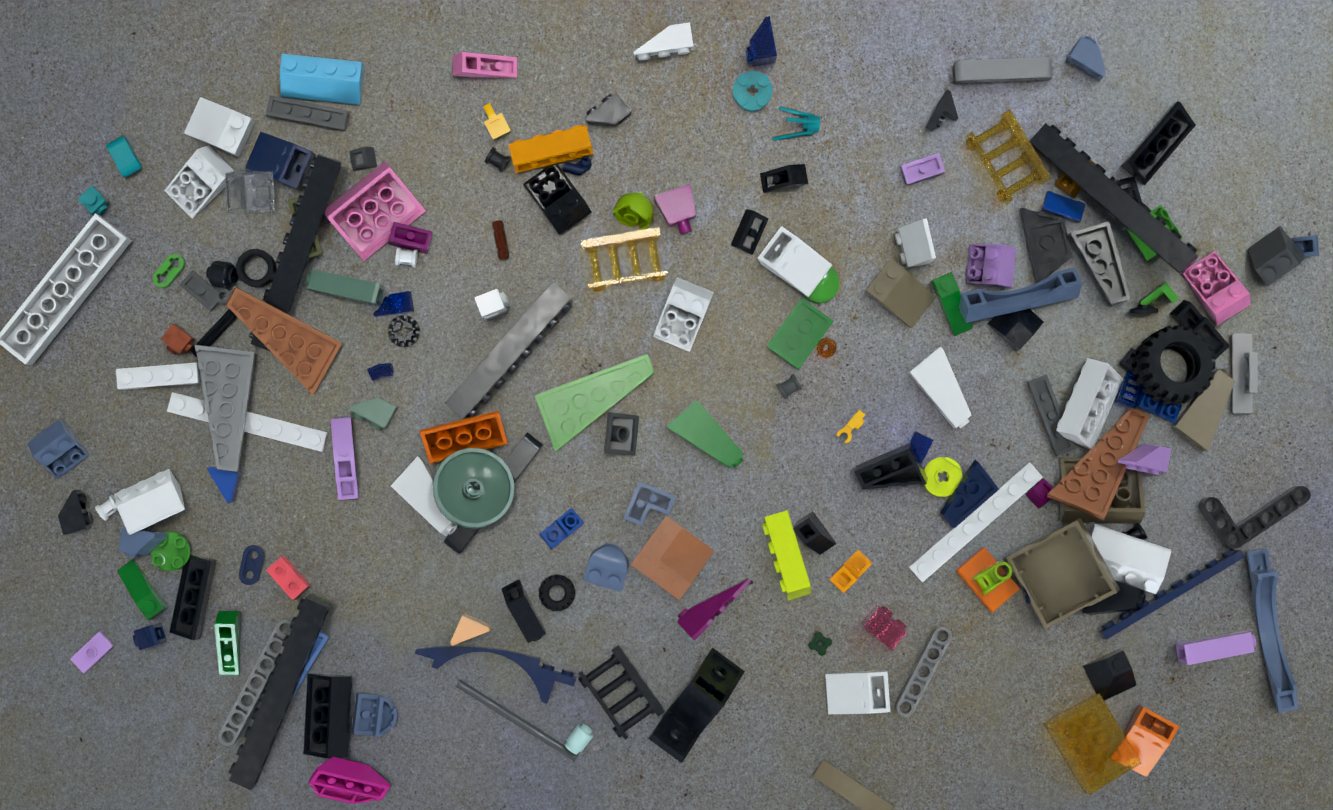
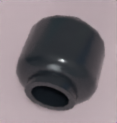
(222, 274)

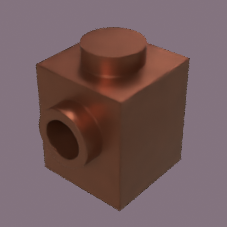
(178, 340)

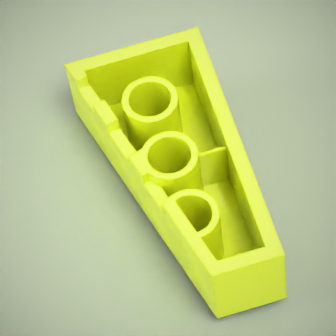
(787, 554)

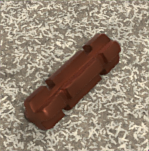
(500, 239)

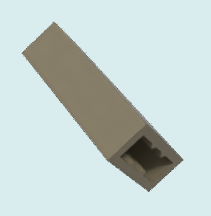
(1203, 413)

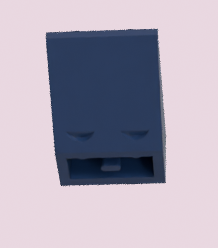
(286, 160)

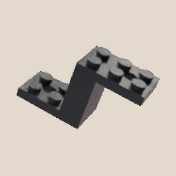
(696, 705)

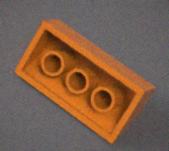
(475, 432)

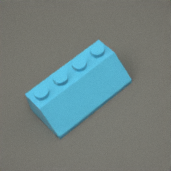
(321, 79)

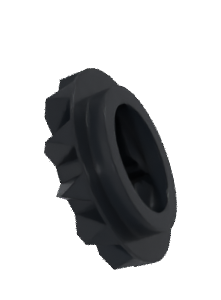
(411, 336)

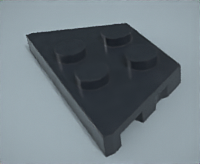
(1046, 242)

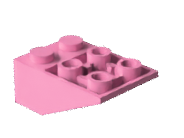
(1217, 288)

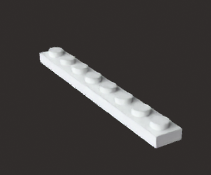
(254, 424)
(976, 522)

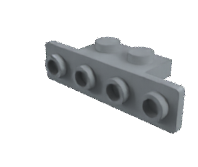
(1244, 373)

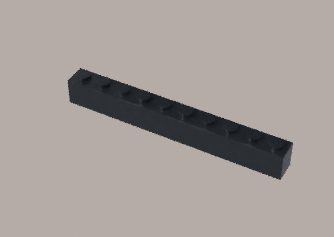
(1114, 199)
(302, 235)
(279, 691)

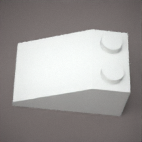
(219, 127)
(915, 244)

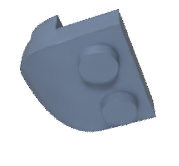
(607, 567)
(373, 715)

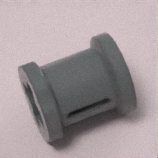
(789, 386)

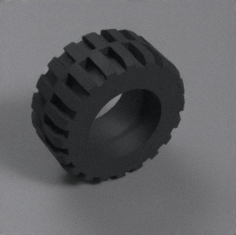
(1193, 351)

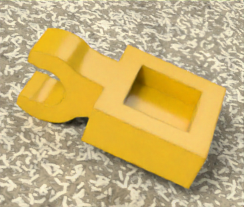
(495, 124)
(855, 422)

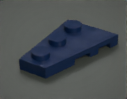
(969, 494)

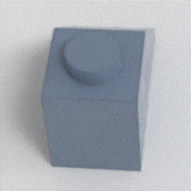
(1088, 57)
(140, 542)

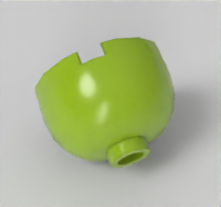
(634, 210)

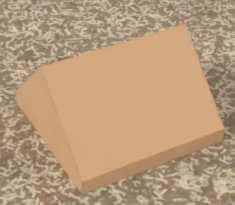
(468, 628)

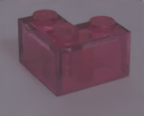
(884, 627)

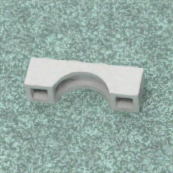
(158, 376)

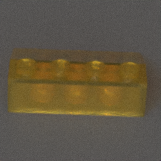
(1092, 743)

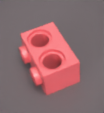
(288, 577)

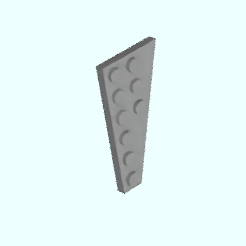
(226, 392)

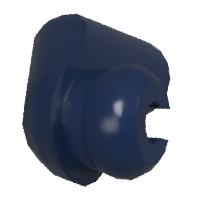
(578, 168)

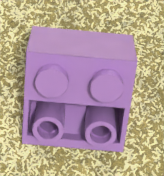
(991, 265)

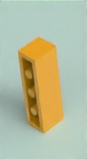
(550, 148)

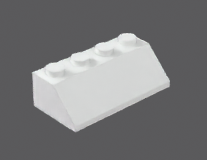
(1089, 403)
(1132, 559)

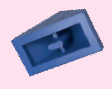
(226, 482)

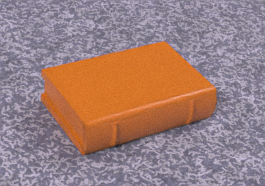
(977, 563)

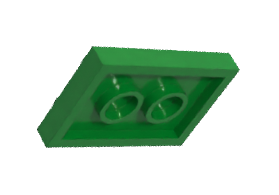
(800, 333)

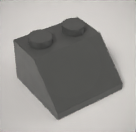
(1275, 255)

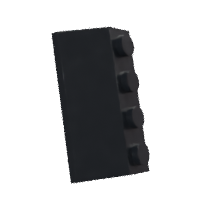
(327, 715)

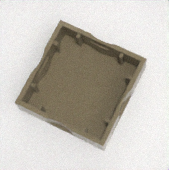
(1063, 573)

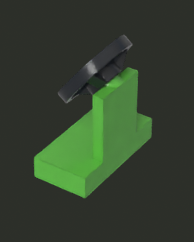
(1145, 306)

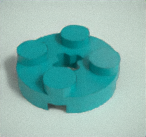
(744, 82)

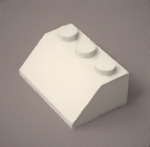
(149, 501)

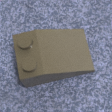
(900, 293)

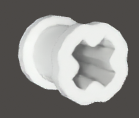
(406, 257)
(107, 508)

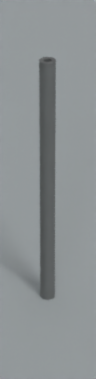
(516, 720)

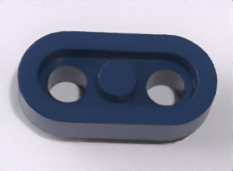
(251, 564)

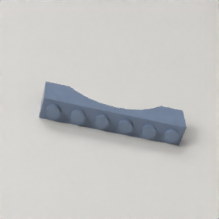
(985, 304)

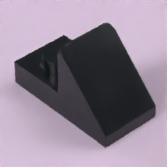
(946, 107)

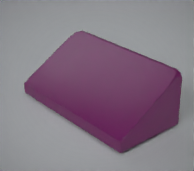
(410, 237)

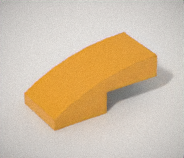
(851, 571)

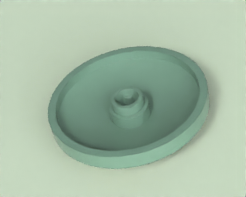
(473, 488)

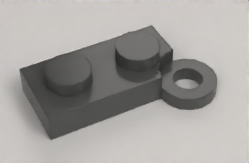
(203, 291)

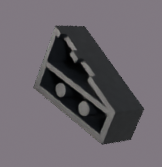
(892, 469)

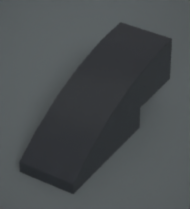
(1190, 317)

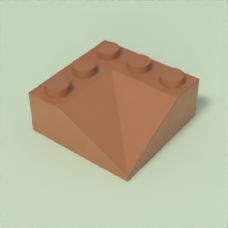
(672, 557)

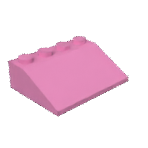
(370, 208)

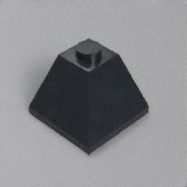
(1016, 327)
(1110, 674)

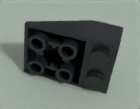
(557, 198)

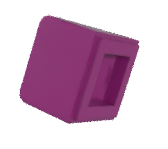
(1039, 493)

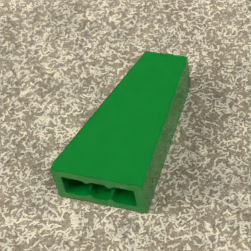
(706, 434)

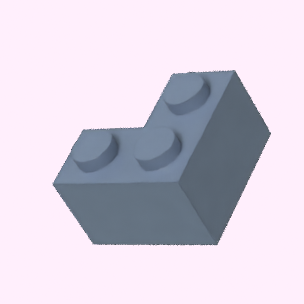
(645, 498)

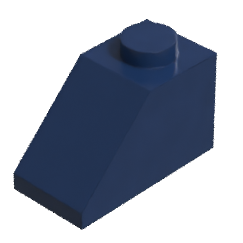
(149, 636)

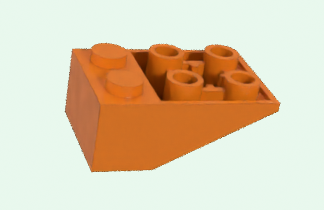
(1149, 737)

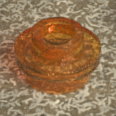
(831, 347)

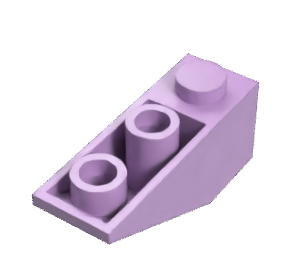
(1147, 459)

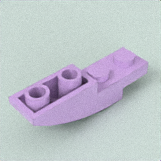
(344, 458)

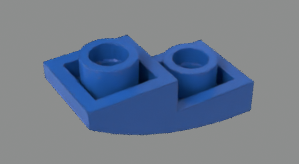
(1166, 412)
(561, 528)

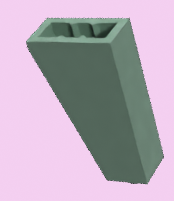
(345, 287)

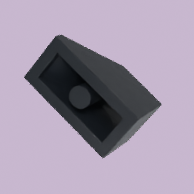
(784, 178)

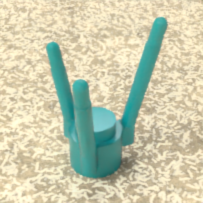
(809, 122)

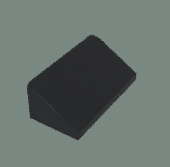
(749, 231)

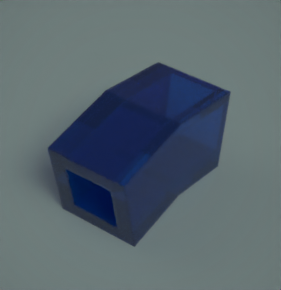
(380, 370)

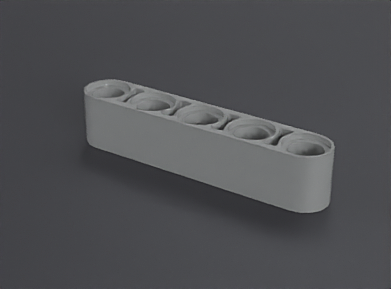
(1003, 70)
(923, 681)

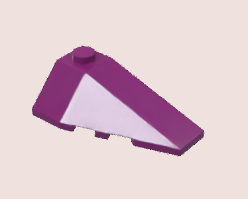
(700, 616)

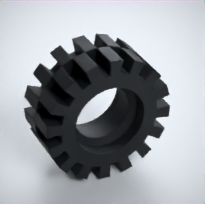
(545, 587)

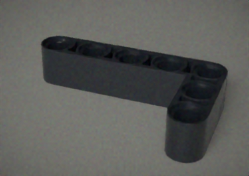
(1255, 518)

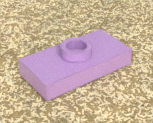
(92, 652)

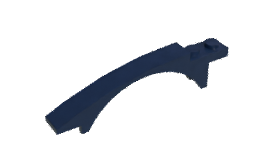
(542, 676)

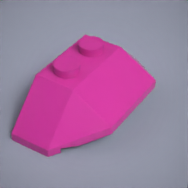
(348, 782)

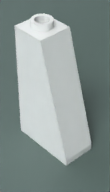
(941, 387)
(417, 489)

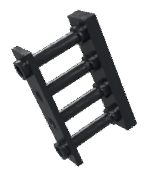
(641, 689)

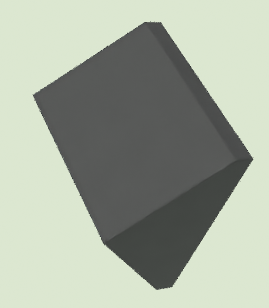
(621, 433)

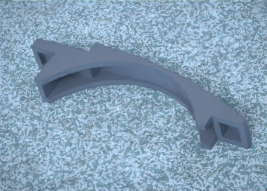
(1264, 602)

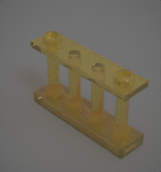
(1019, 140)
(611, 243)

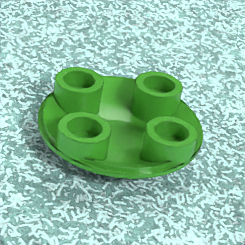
(826, 288)
(171, 552)

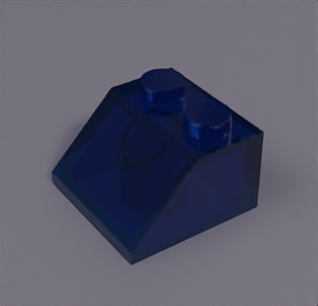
(762, 45)

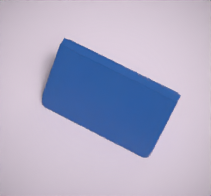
(1063, 207)

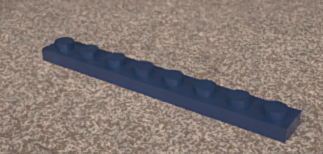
(1178, 588)

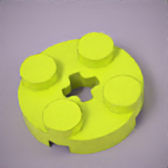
(941, 465)

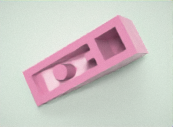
(484, 65)

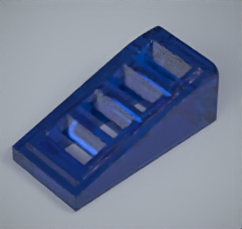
(1122, 390)

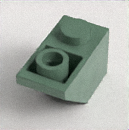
(376, 410)

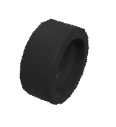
(240, 267)

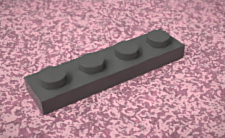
(307, 113)
(1049, 413)

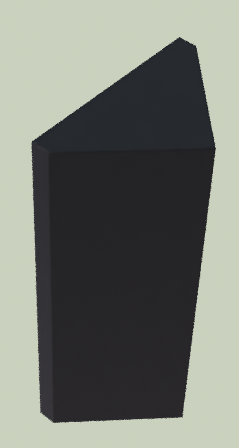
(1159, 143)
(193, 597)

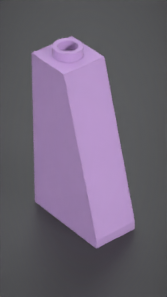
(1215, 647)

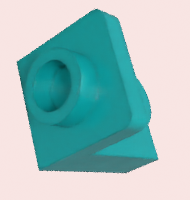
(94, 201)

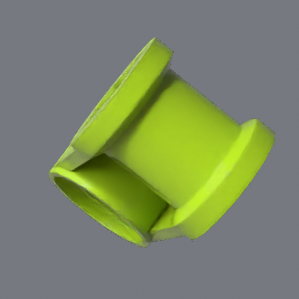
(991, 576)

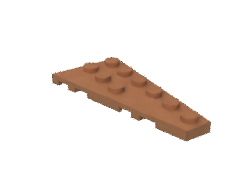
(294, 343)
(1098, 474)

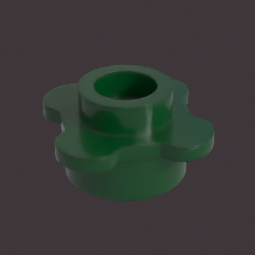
(818, 637)

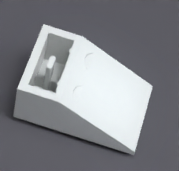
(199, 181)
(794, 261)
(683, 314)
(858, 692)

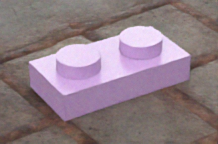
(922, 169)

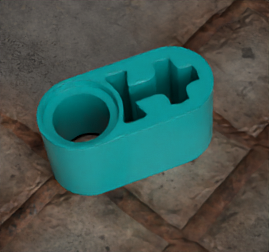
(124, 156)

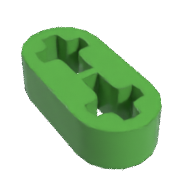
(164, 268)

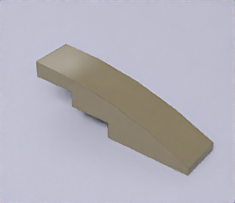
(850, 788)

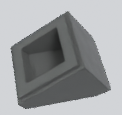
(363, 158)

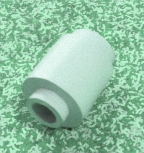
(579, 738)

